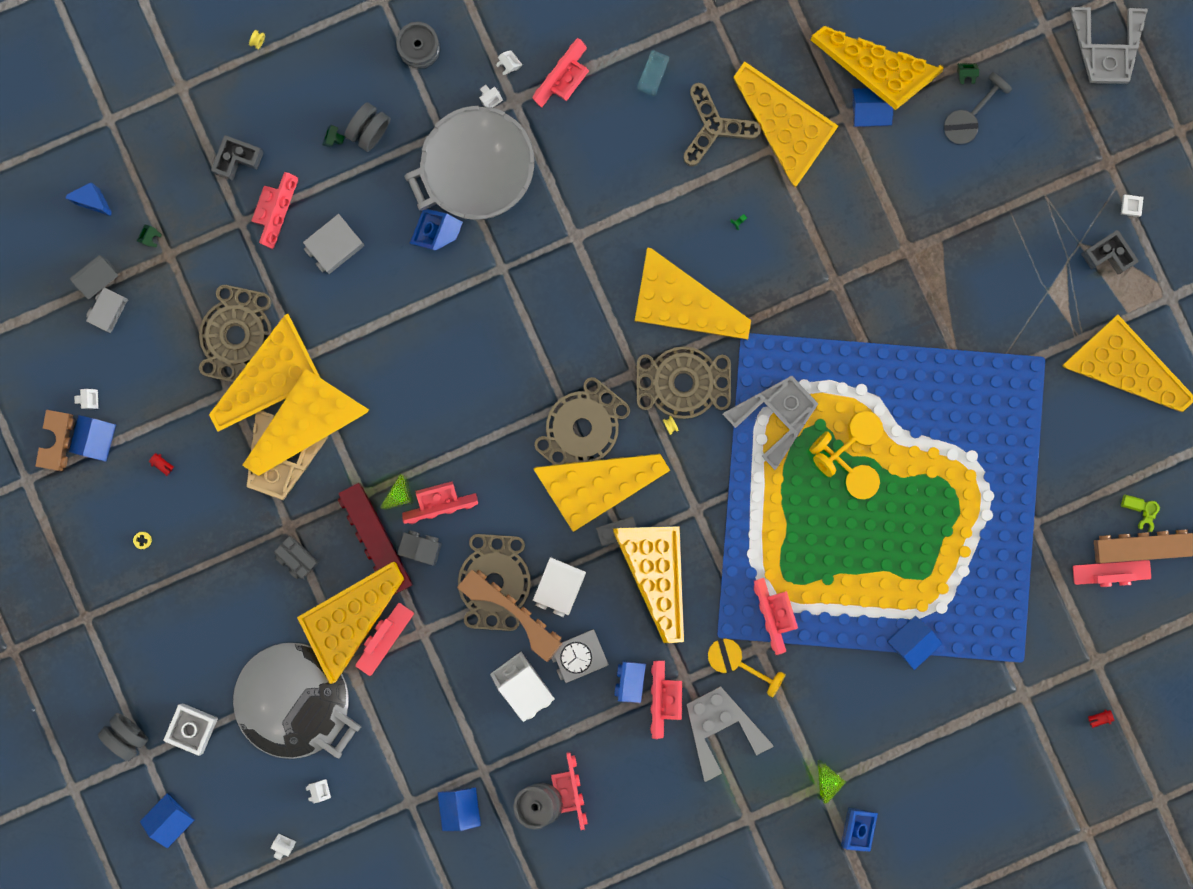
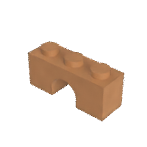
(55, 457)

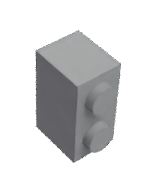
(106, 309)

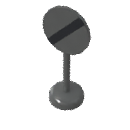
(962, 125)

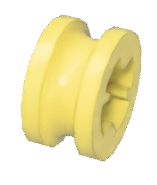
(256, 39)
(670, 425)
(138, 544)

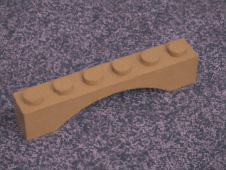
(479, 589)

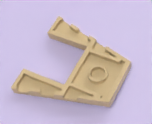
(281, 478)

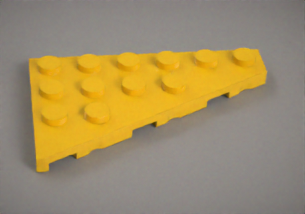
(790, 125)

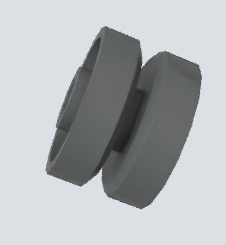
(407, 44)
(367, 127)
(123, 737)
(538, 805)

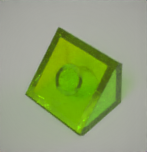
(399, 494)
(829, 782)

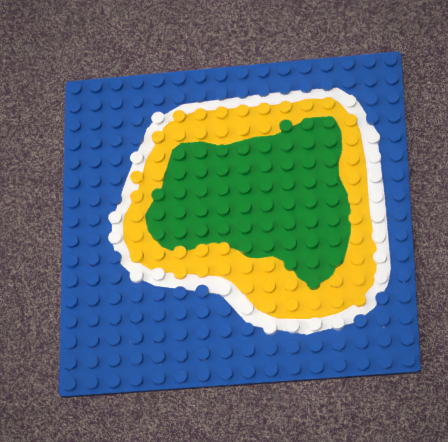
(938, 536)

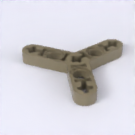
(722, 129)

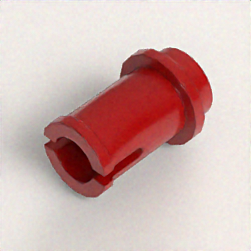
(160, 463)
(1102, 718)

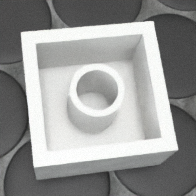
(190, 729)

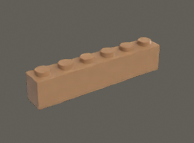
(1143, 547)

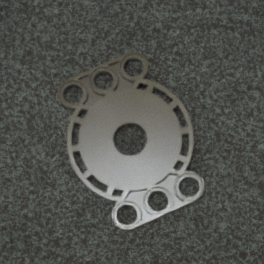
(222, 320)
(703, 379)
(588, 408)
(497, 562)

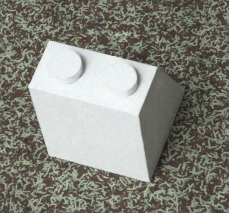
(559, 587)
(522, 687)

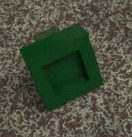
(967, 70)
(332, 137)
(147, 234)

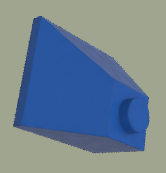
(435, 230)

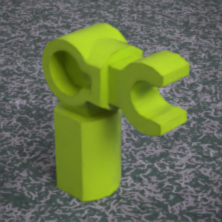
(1149, 509)

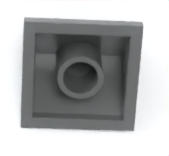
(94, 276)

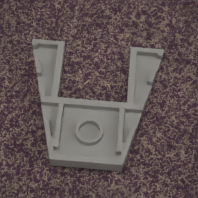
(1108, 61)
(789, 403)
(713, 713)

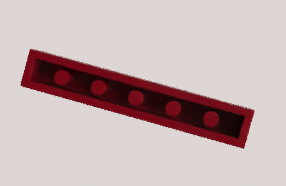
(371, 531)

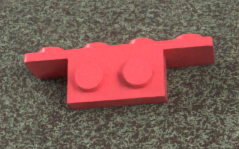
(565, 75)
(273, 208)
(437, 501)
(1108, 573)
(777, 614)
(385, 637)
(666, 699)
(567, 784)

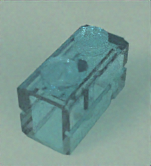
(653, 73)

